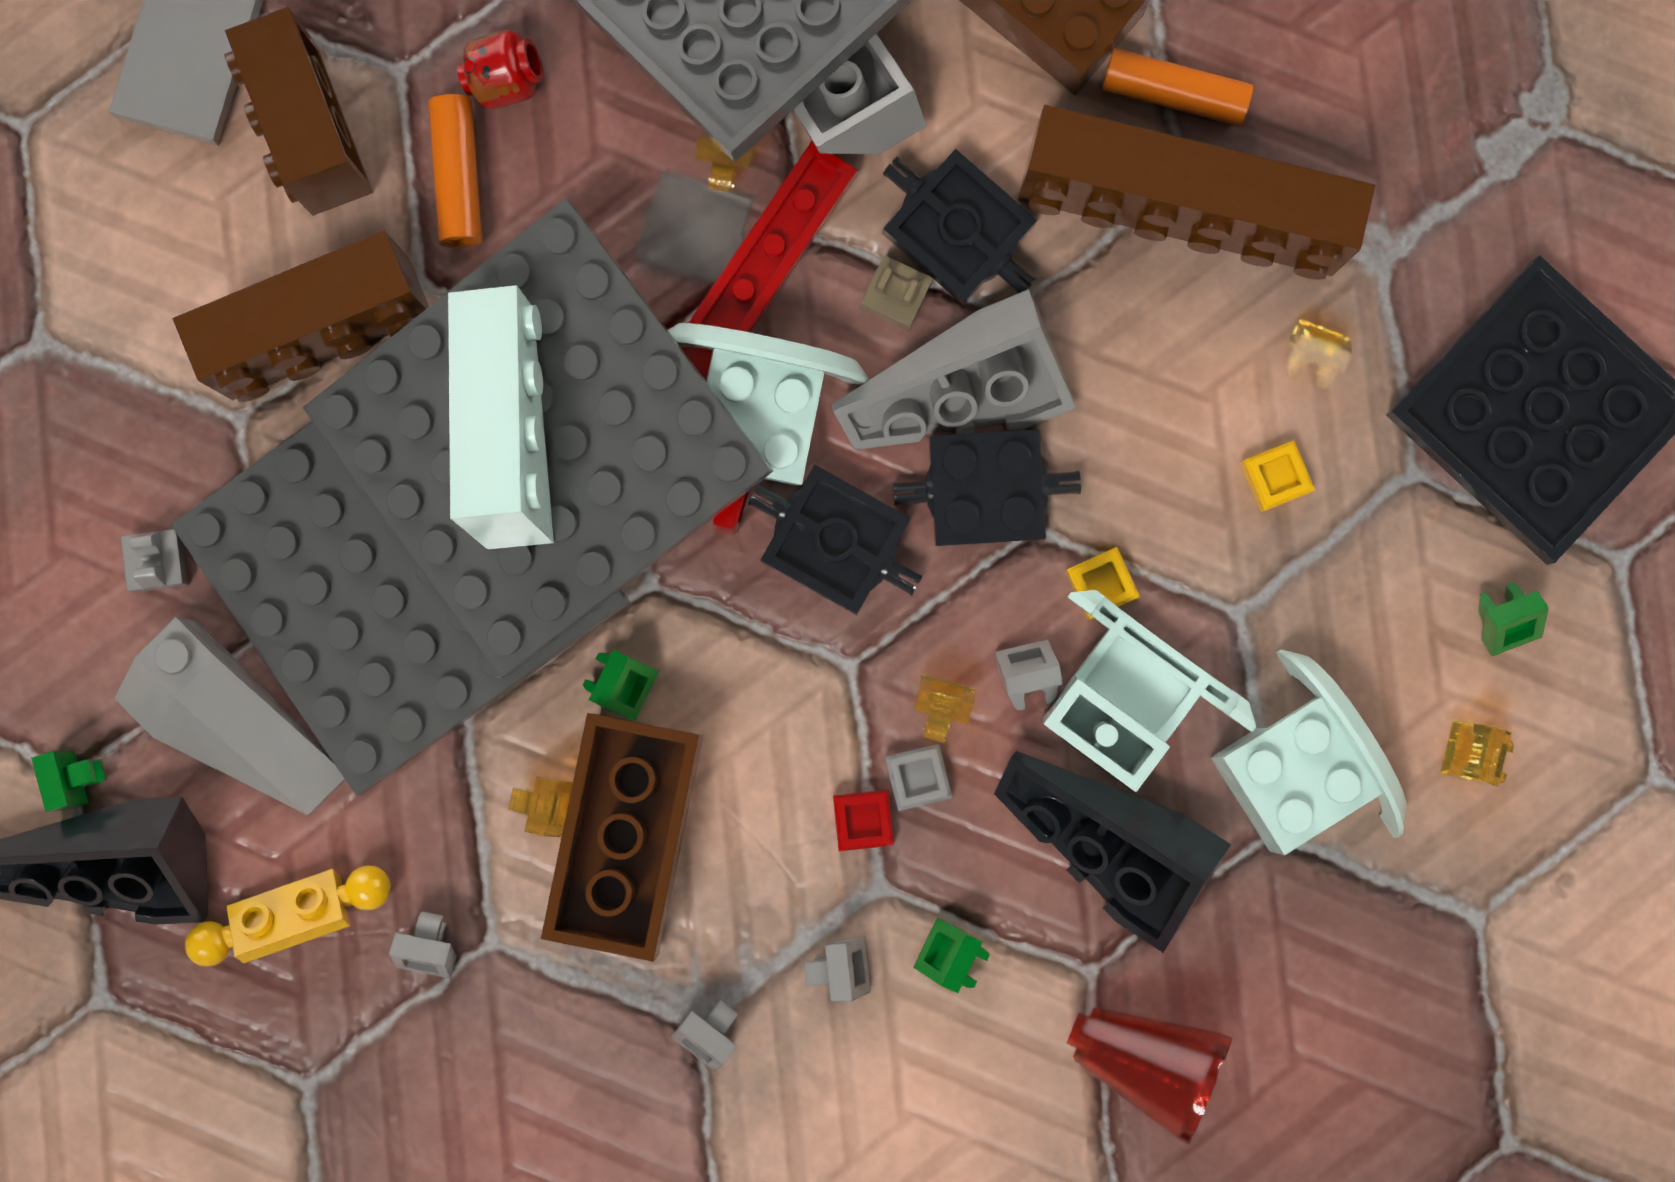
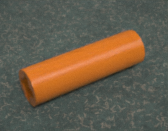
(1177, 87)
(455, 171)

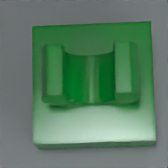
(1514, 622)
(622, 684)
(63, 779)
(949, 956)

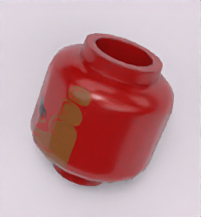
(500, 69)

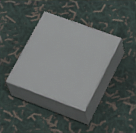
(918, 777)

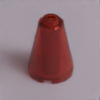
(1152, 1064)

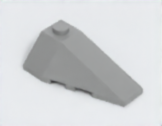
(862, 105)
(972, 376)
(213, 710)

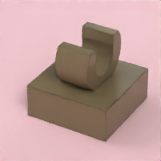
(896, 293)

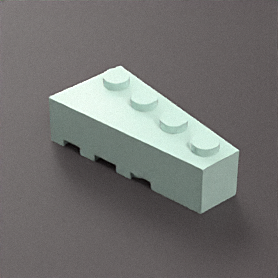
(497, 419)

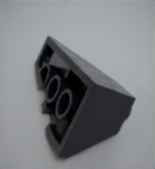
(1131, 850)
(121, 857)

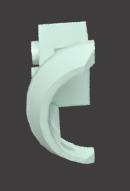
(770, 389)
(1132, 695)
(1310, 766)

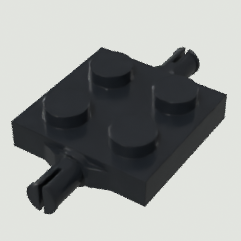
(959, 226)
(987, 487)
(835, 540)

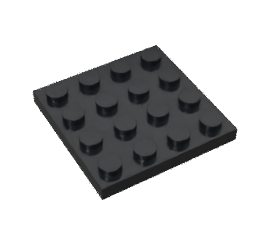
(1541, 410)

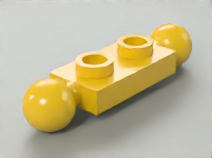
(287, 916)

